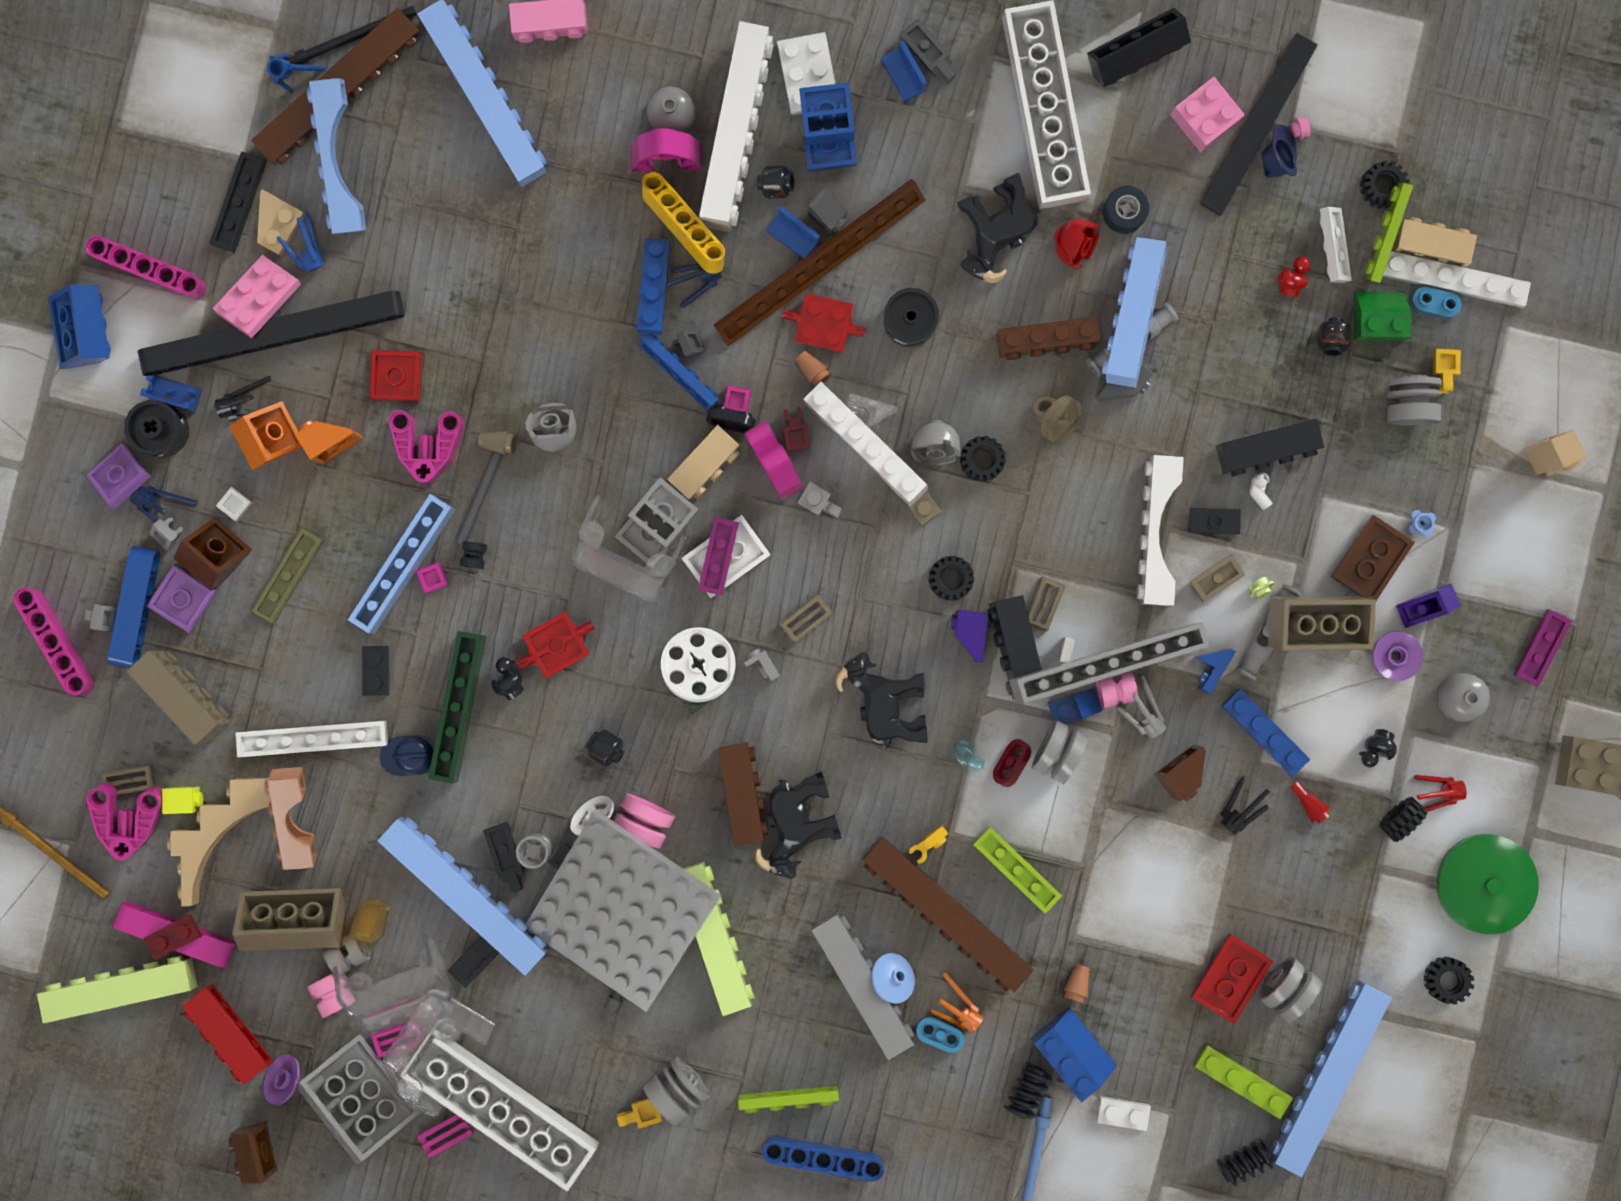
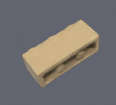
(1435, 242)
(1556, 453)
(704, 464)

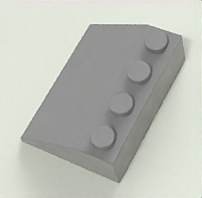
(356, 1099)

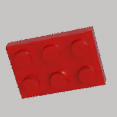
(1231, 978)

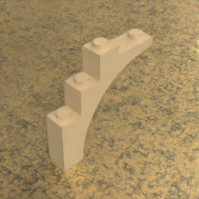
(215, 820)

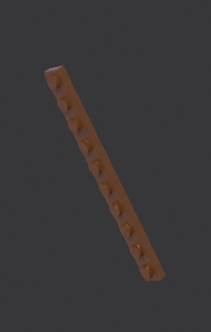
(819, 262)

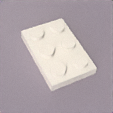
(804, 64)
(746, 554)

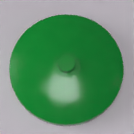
(1487, 884)

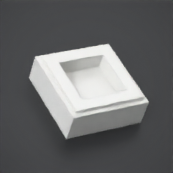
(234, 504)
(1065, 650)

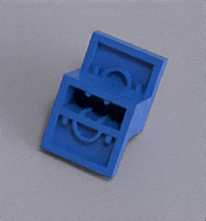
(828, 126)

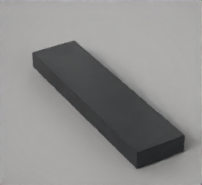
(238, 202)

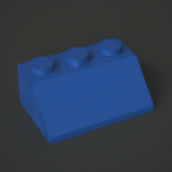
(79, 326)
(1074, 1054)

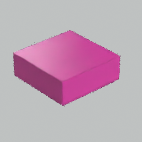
(737, 399)
(432, 578)

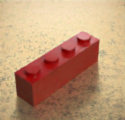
(227, 1034)

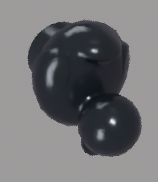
(510, 682)
(1380, 745)

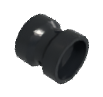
(475, 549)

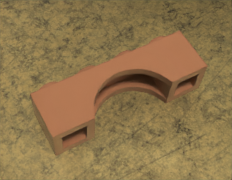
(296, 846)

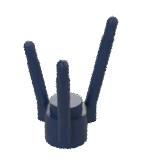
(704, 276)
(145, 500)

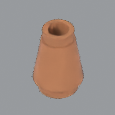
(813, 369)
(1077, 985)

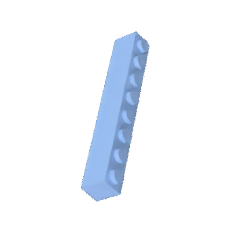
(482, 93)
(463, 894)
(1329, 1078)

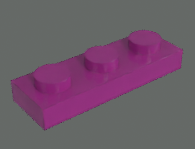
(718, 556)
(1542, 647)

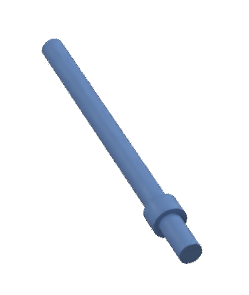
(1042, 1122)

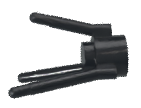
(230, 405)
(1236, 821)

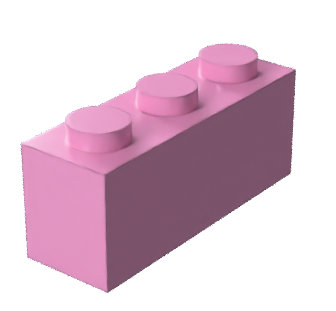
(548, 19)

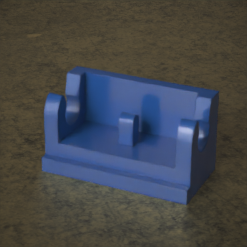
(172, 393)

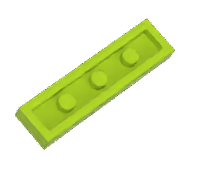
(1391, 222)
(1017, 870)
(1243, 1081)
(779, 1099)

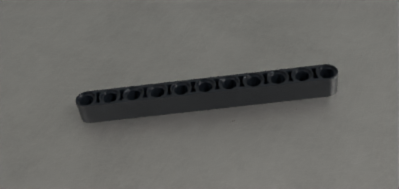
(273, 334)

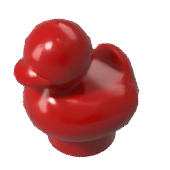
(1293, 282)

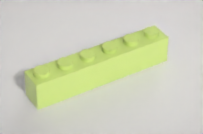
(719, 953)
(117, 990)

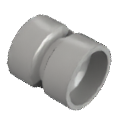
(534, 850)
(349, 953)

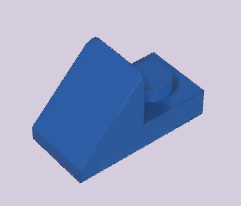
(1218, 663)
(1076, 706)

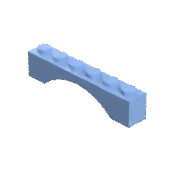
(329, 104)

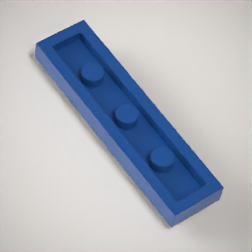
(653, 286)
(672, 366)
(1266, 733)

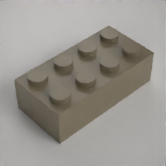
(1321, 623)
(179, 696)
(1589, 765)
(289, 919)

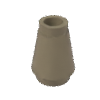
(499, 442)

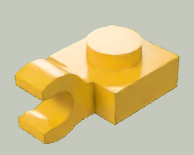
(1446, 364)
(933, 839)
(643, 1113)

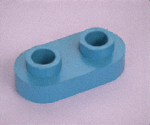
(1437, 302)
(939, 1034)

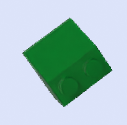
(1381, 317)

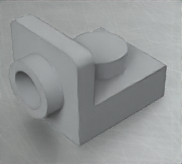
(767, 667)

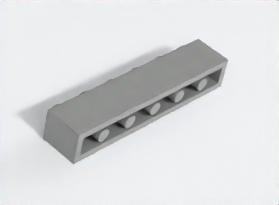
(855, 975)

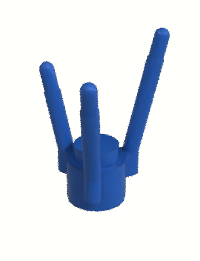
(282, 69)
(311, 258)

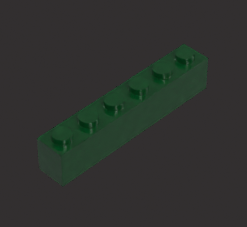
(457, 707)

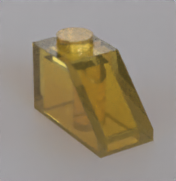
(369, 921)

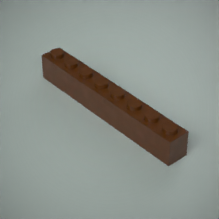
(355, 68)
(947, 914)

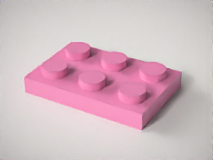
(256, 296)

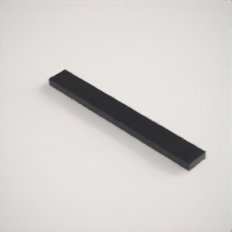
(1258, 124)

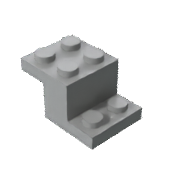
(656, 521)

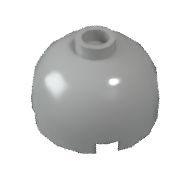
(671, 109)
(552, 427)
(936, 443)
(1463, 697)

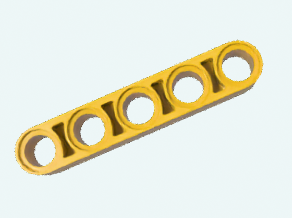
(681, 212)

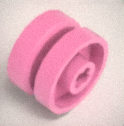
(643, 819)

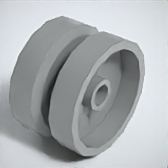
(1060, 752)
(1290, 989)

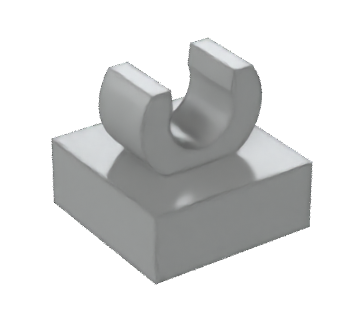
(163, 534)
(101, 617)

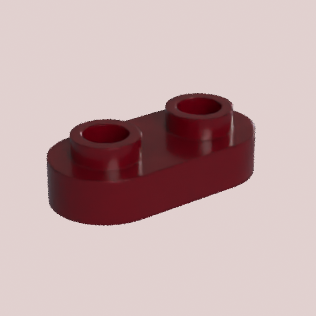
(1012, 763)

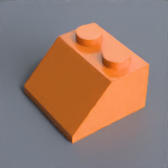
(266, 435)
(325, 440)

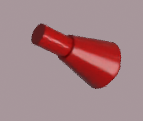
(1313, 806)

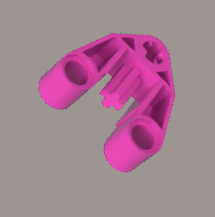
(665, 145)
(446, 445)
(774, 460)
(105, 820)

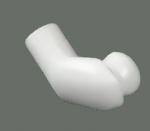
(1257, 490)

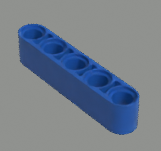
(132, 607)
(832, 1167)

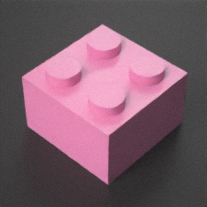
(1207, 114)

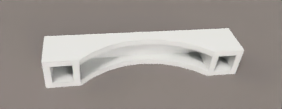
(866, 444)
(1163, 478)

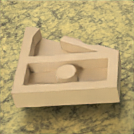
(276, 220)

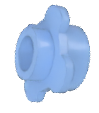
(1427, 518)

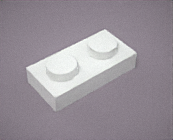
(1123, 1113)

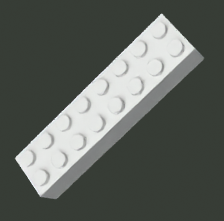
(1046, 105)
(735, 125)
(505, 1112)

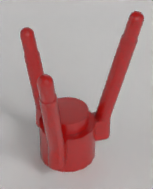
(1450, 792)

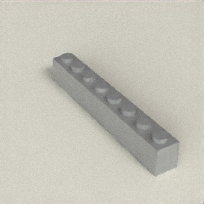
(1108, 663)

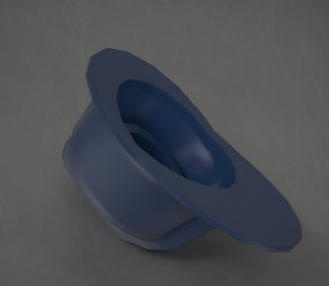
(1280, 154)
(407, 755)

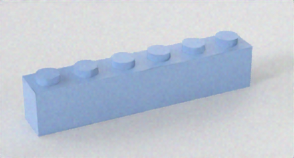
(1136, 312)
(401, 564)

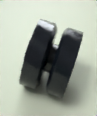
(917, 304)
(142, 424)

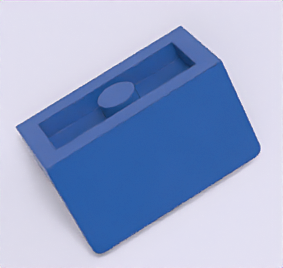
(904, 72)
(793, 233)

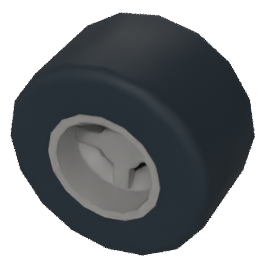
(1130, 201)

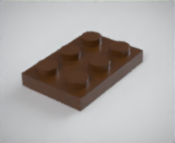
(1372, 558)

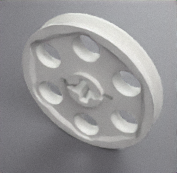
(701, 653)

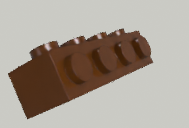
(1048, 337)

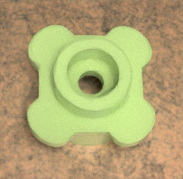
(1261, 588)

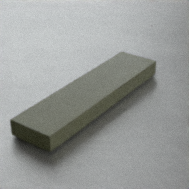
(287, 575)

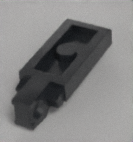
(504, 855)

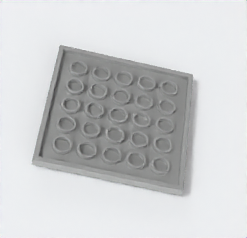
(622, 910)

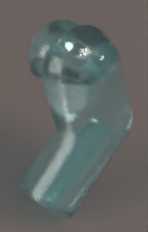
(965, 756)

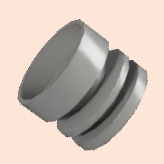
(1414, 400)
(671, 1095)

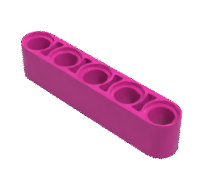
(136, 261)
(43, 635)
(143, 922)

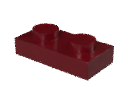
(172, 937)

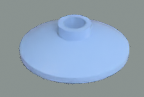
(885, 979)

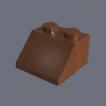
(211, 553)
(1183, 774)
(253, 1153)

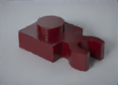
(796, 434)

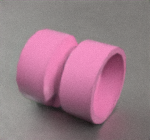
(1117, 689)
(325, 993)

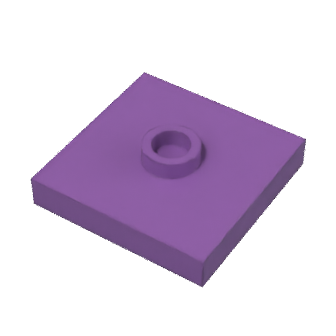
(118, 475)
(181, 599)

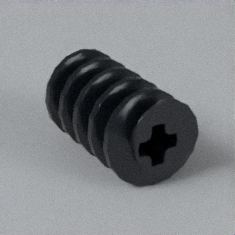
(1029, 1092)
(1245, 1163)

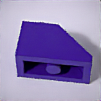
(1428, 605)
(971, 632)

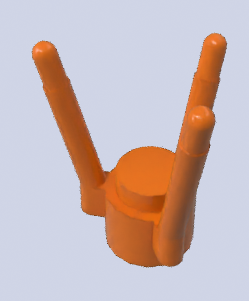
(968, 1018)

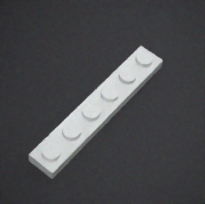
(1457, 279)
(311, 738)

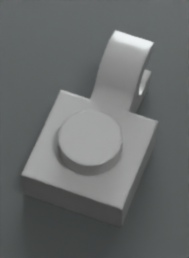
(816, 500)

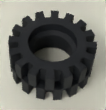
(1369, 182)
(996, 452)
(962, 567)
(1403, 819)
(1463, 984)

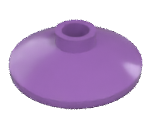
(1409, 658)
(281, 1079)

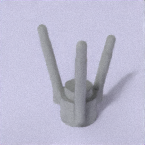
(1151, 724)

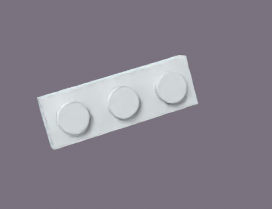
(1335, 244)

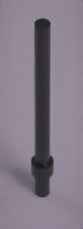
(303, 56)

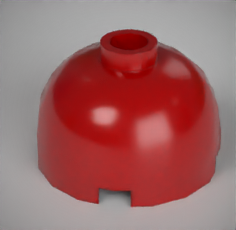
(1075, 241)

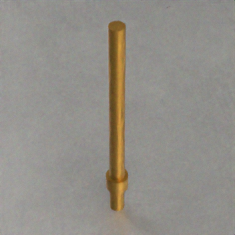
(10, 820)

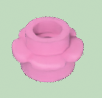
(1301, 128)

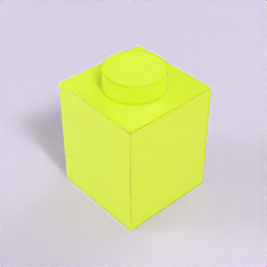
(181, 800)

